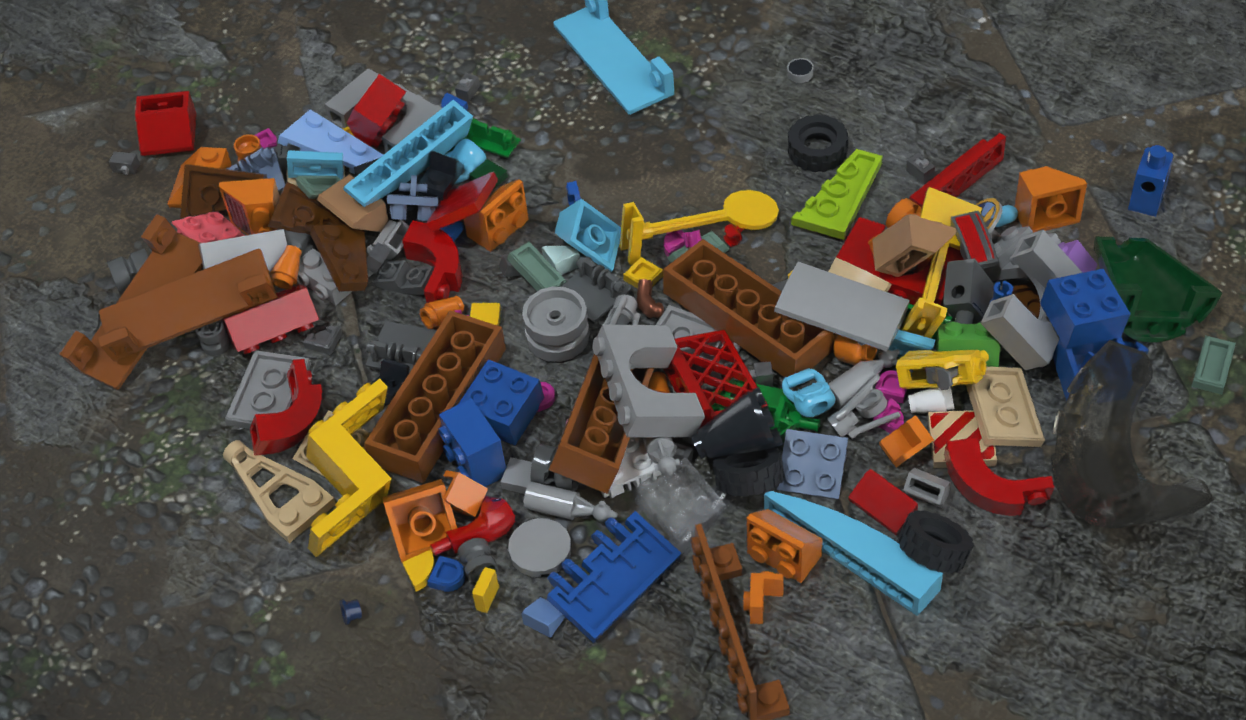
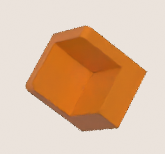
(906, 441)
(464, 493)

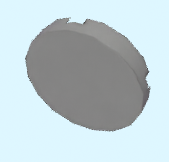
(539, 547)

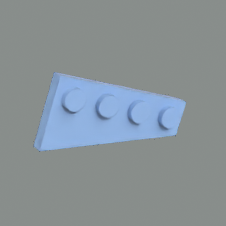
(319, 135)

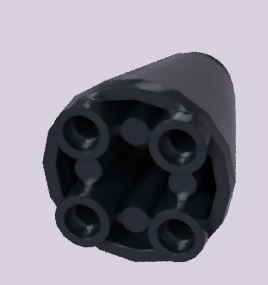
(739, 429)

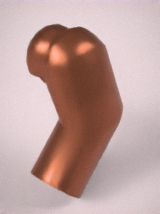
(646, 302)

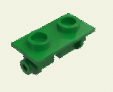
(492, 139)

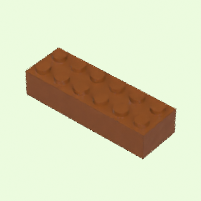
(744, 305)
(408, 433)
(593, 437)

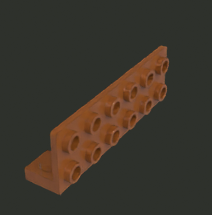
(171, 259)
(186, 304)
(715, 565)

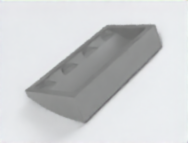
(842, 306)

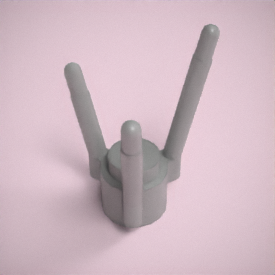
(623, 311)
(845, 420)

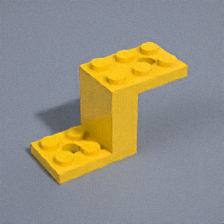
(347, 466)

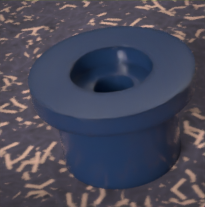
(350, 610)

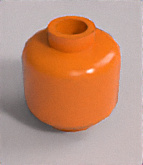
(851, 351)

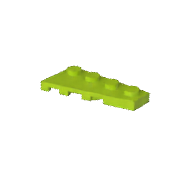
(841, 197)

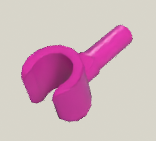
(692, 238)

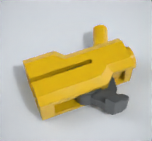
(941, 368)

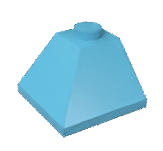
(589, 233)

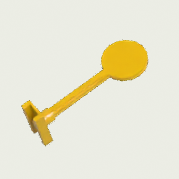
(743, 208)

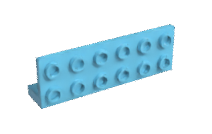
(615, 58)

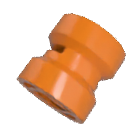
(246, 146)

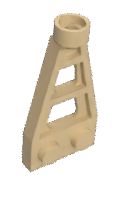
(298, 512)

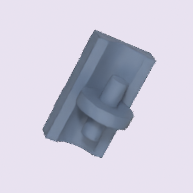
(399, 203)

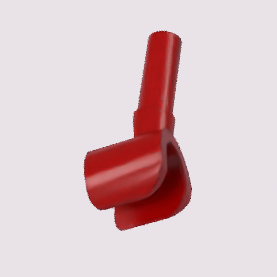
(733, 234)

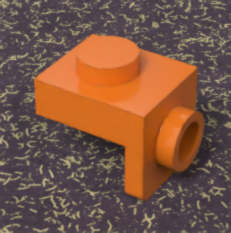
(761, 585)

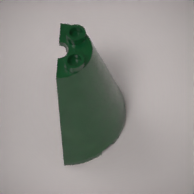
(1155, 288)

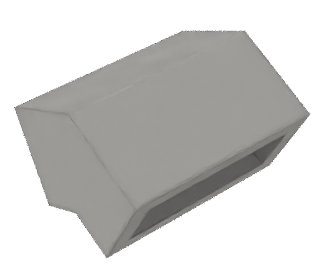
(392, 237)
(929, 481)

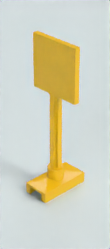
(927, 315)

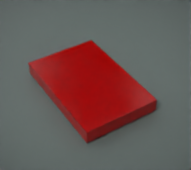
(462, 202)

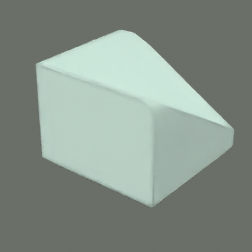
(561, 258)

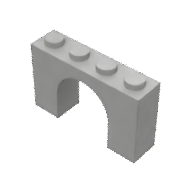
(416, 108)
(1010, 322)
(638, 407)

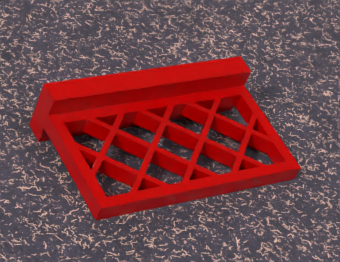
(690, 381)

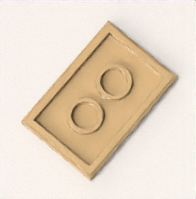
(1005, 409)

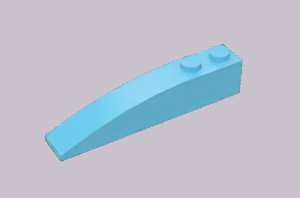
(411, 154)
(862, 551)

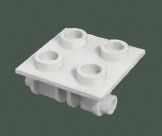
(634, 468)

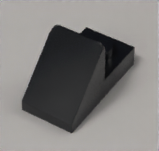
(441, 175)

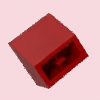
(376, 111)
(165, 123)

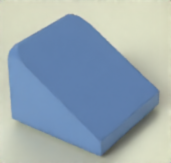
(542, 617)

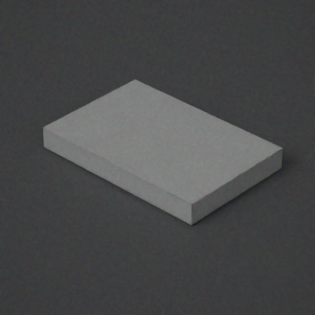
(271, 243)
(687, 324)
(262, 388)

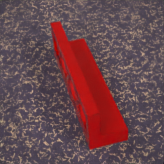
(965, 169)

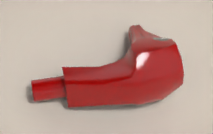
(493, 522)

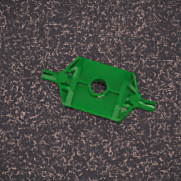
(781, 409)

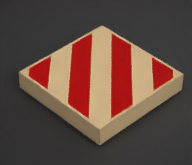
(956, 426)

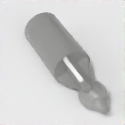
(852, 380)
(661, 451)
(563, 503)

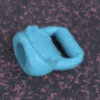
(469, 155)
(811, 399)

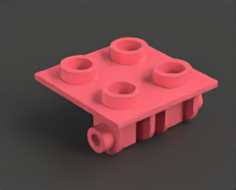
(207, 227)

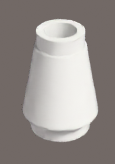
(931, 401)

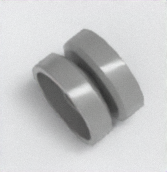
(556, 324)

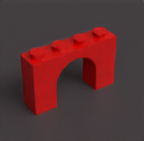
(911, 287)

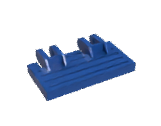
(616, 575)

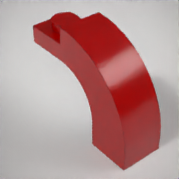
(438, 251)
(285, 429)
(986, 488)

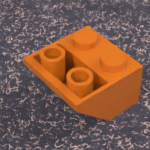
(499, 216)
(782, 544)

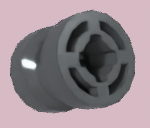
(213, 338)
(476, 557)

